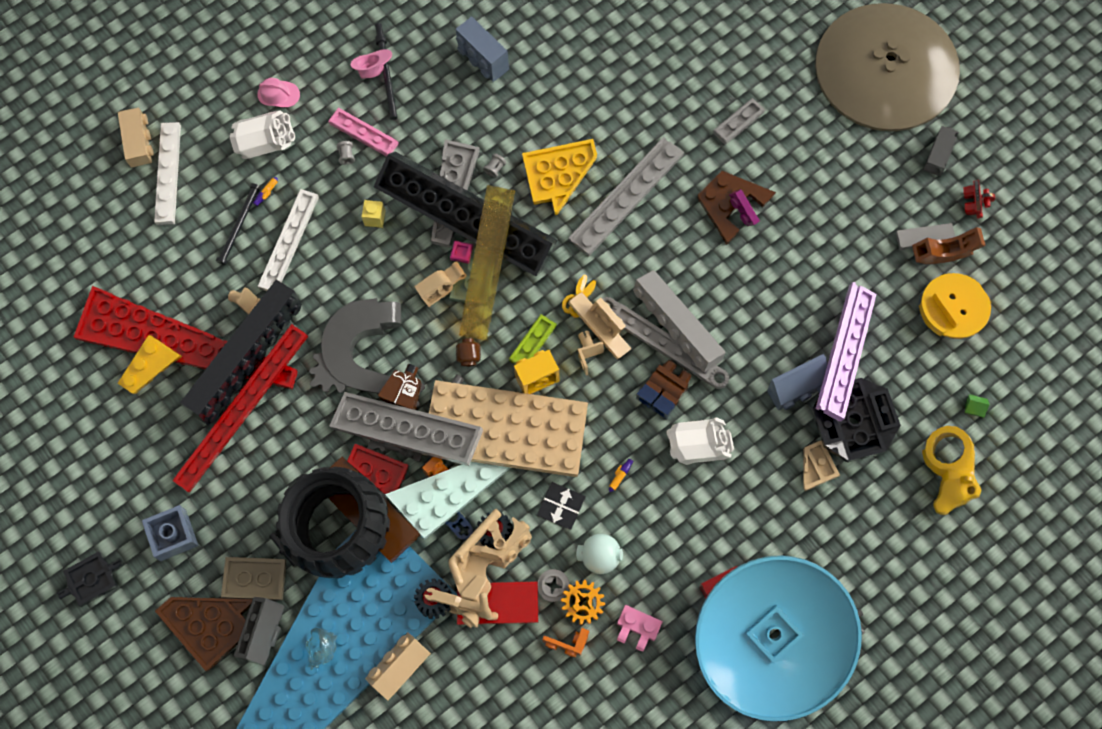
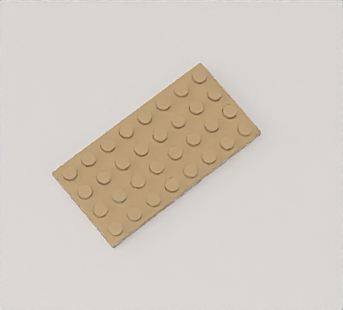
(517, 426)

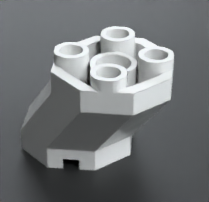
(262, 134)
(700, 441)

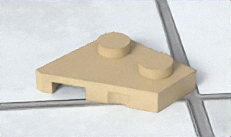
(817, 466)

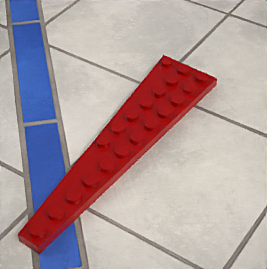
(125, 327)

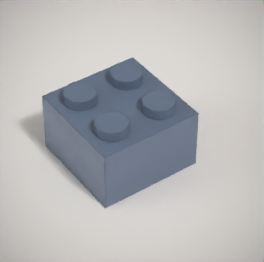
(170, 533)

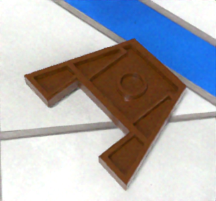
(717, 203)

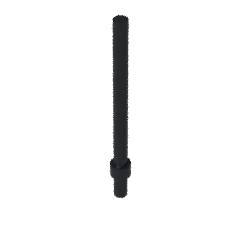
(381, 42)

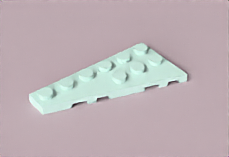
(441, 496)

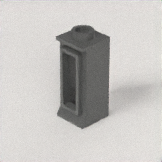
(941, 151)

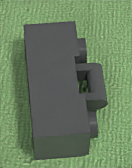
(259, 631)

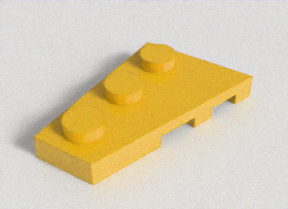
(147, 364)

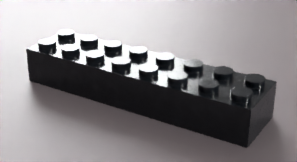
(242, 353)

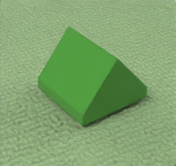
(976, 406)

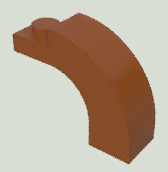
(947, 250)

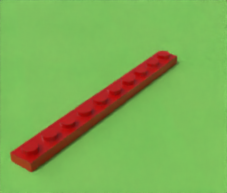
(240, 408)

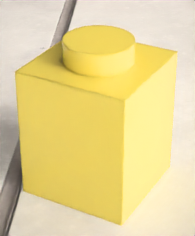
(373, 213)

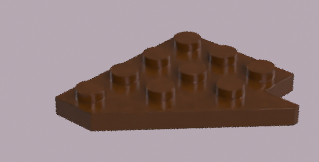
(205, 625)

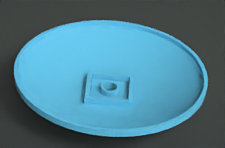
(798, 668)

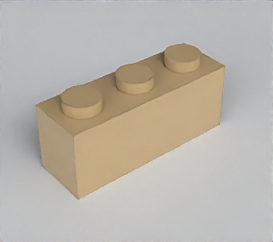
(135, 137)
(397, 666)

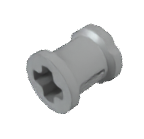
(345, 152)
(494, 165)

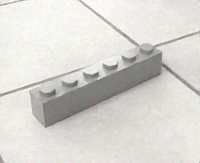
(678, 321)

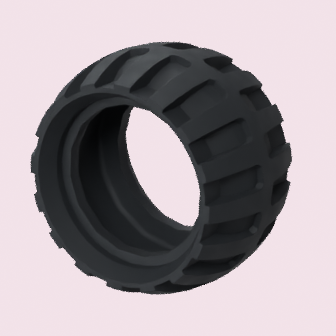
(306, 496)

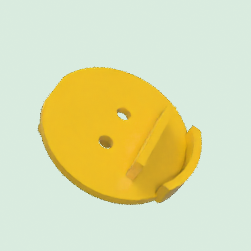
(944, 314)

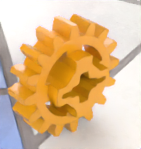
(576, 594)

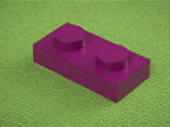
(746, 211)

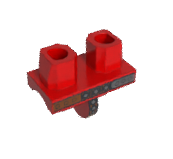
(974, 191)

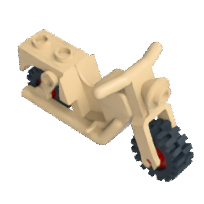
(469, 570)

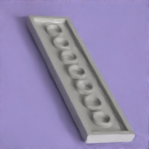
(407, 428)

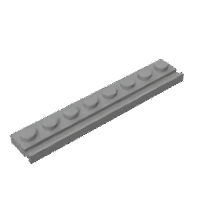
(626, 196)

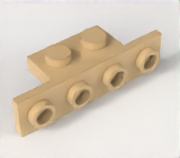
(602, 322)

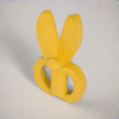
(579, 288)

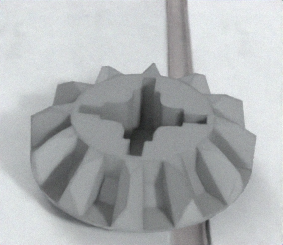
(545, 590)

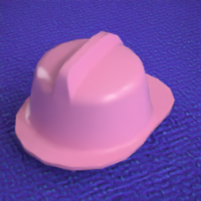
(371, 64)
(278, 93)

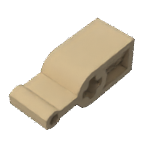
(439, 283)

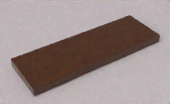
(400, 533)

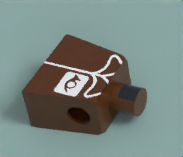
(402, 388)

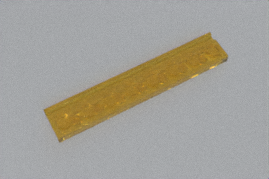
(487, 262)

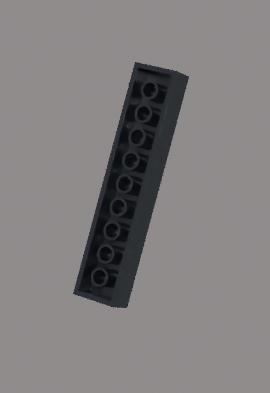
(459, 210)

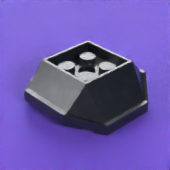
(875, 428)

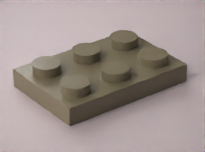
(253, 578)

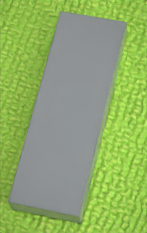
(738, 121)
(908, 237)

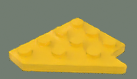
(557, 171)

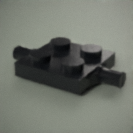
(90, 579)

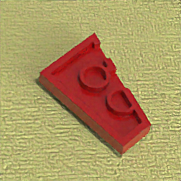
(381, 470)

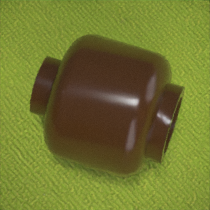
(468, 352)

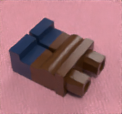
(669, 385)

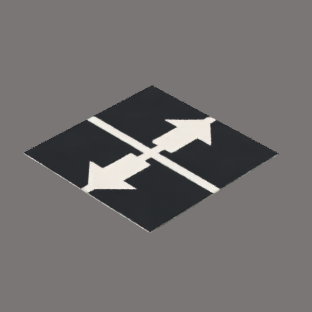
(561, 505)

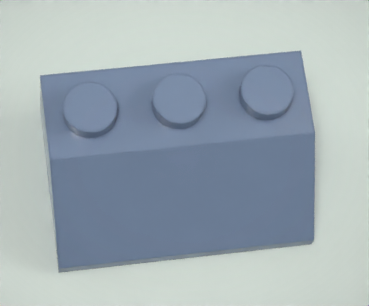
(798, 383)

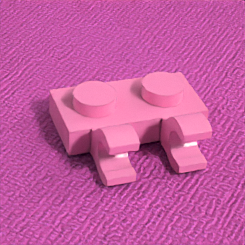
(638, 623)

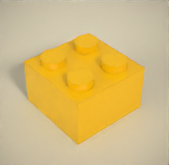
(536, 372)

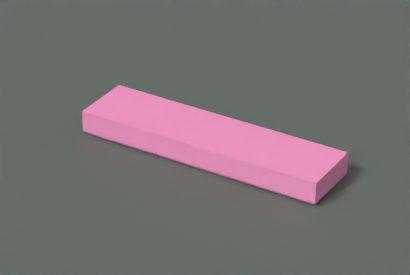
(363, 132)

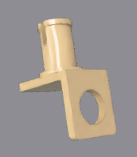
(245, 299)
(589, 349)

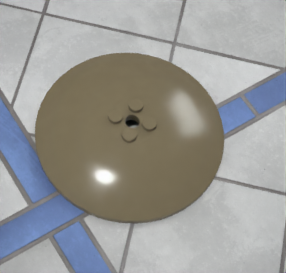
(884, 92)

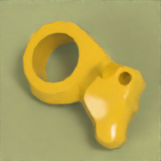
(958, 478)

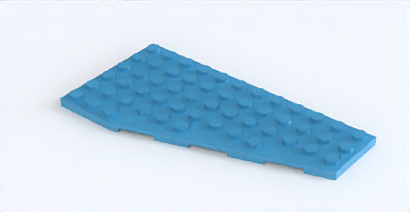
(368, 617)

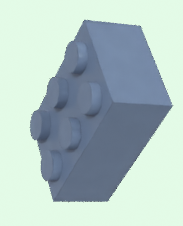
(482, 49)

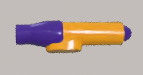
(266, 191)
(620, 474)

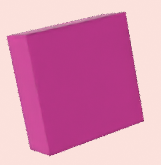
(461, 252)

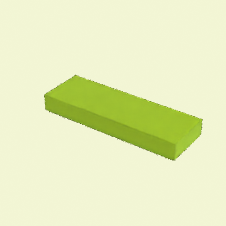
(533, 339)

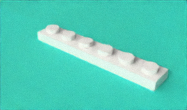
(167, 173)
(289, 239)

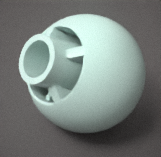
(600, 553)

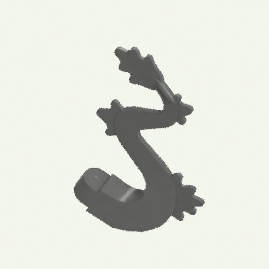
(336, 361)

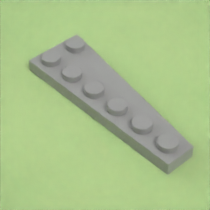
(457, 167)

